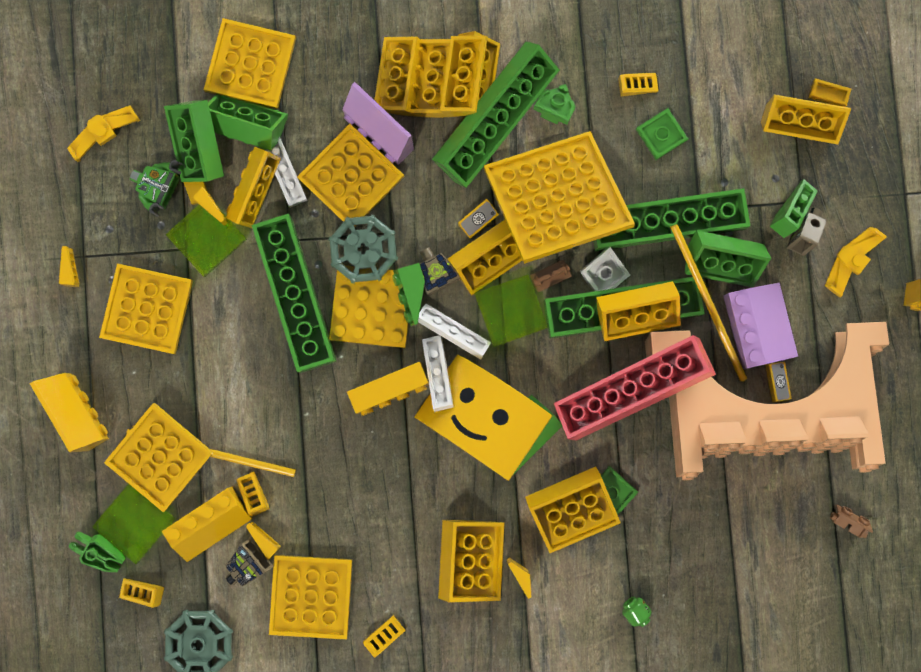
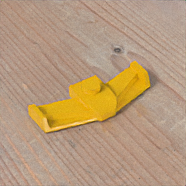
(100, 130)
(852, 259)

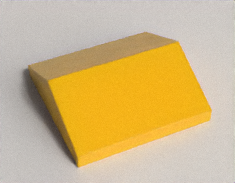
(522, 576)

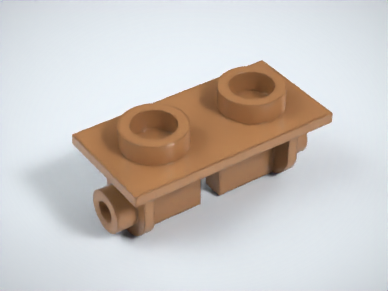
(550, 276)
(845, 516)

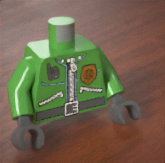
(156, 185)

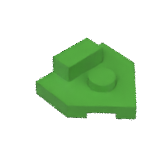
(555, 105)

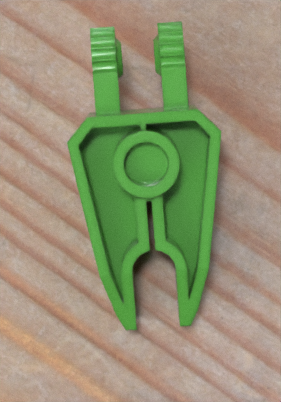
(98, 552)

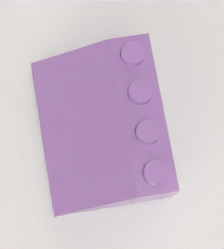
(377, 125)
(760, 325)

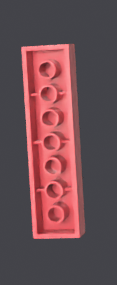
(634, 388)

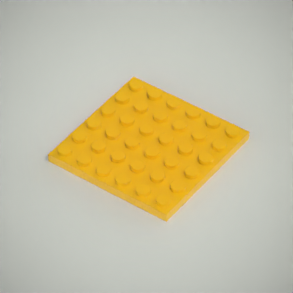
(558, 197)

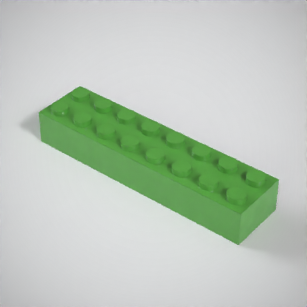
(496, 114)
(705, 212)
(294, 293)
(579, 312)

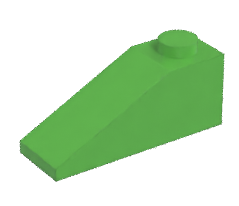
(794, 210)

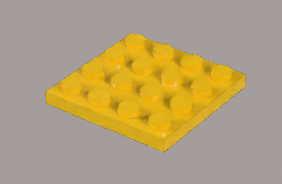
(250, 63)
(350, 175)
(146, 308)
(368, 311)
(158, 457)
(310, 597)

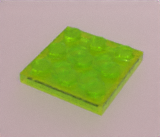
(205, 239)
(511, 310)
(133, 524)

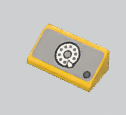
(478, 218)
(778, 381)

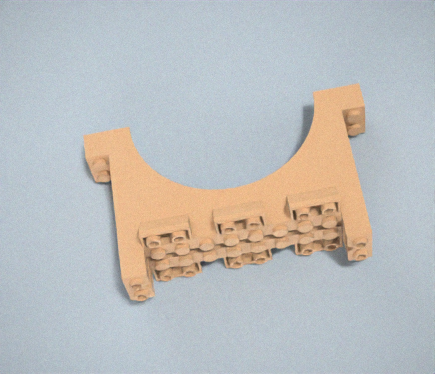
(833, 418)

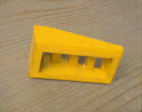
(624, 91)
(204, 199)
(68, 272)
(261, 497)
(264, 541)
(153, 595)
(375, 652)

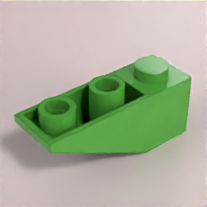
(411, 286)

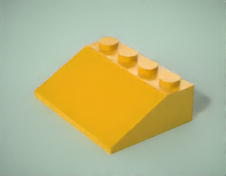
(70, 412)
(572, 509)
(471, 561)

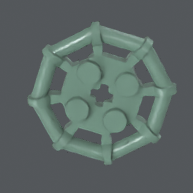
(371, 256)
(198, 632)

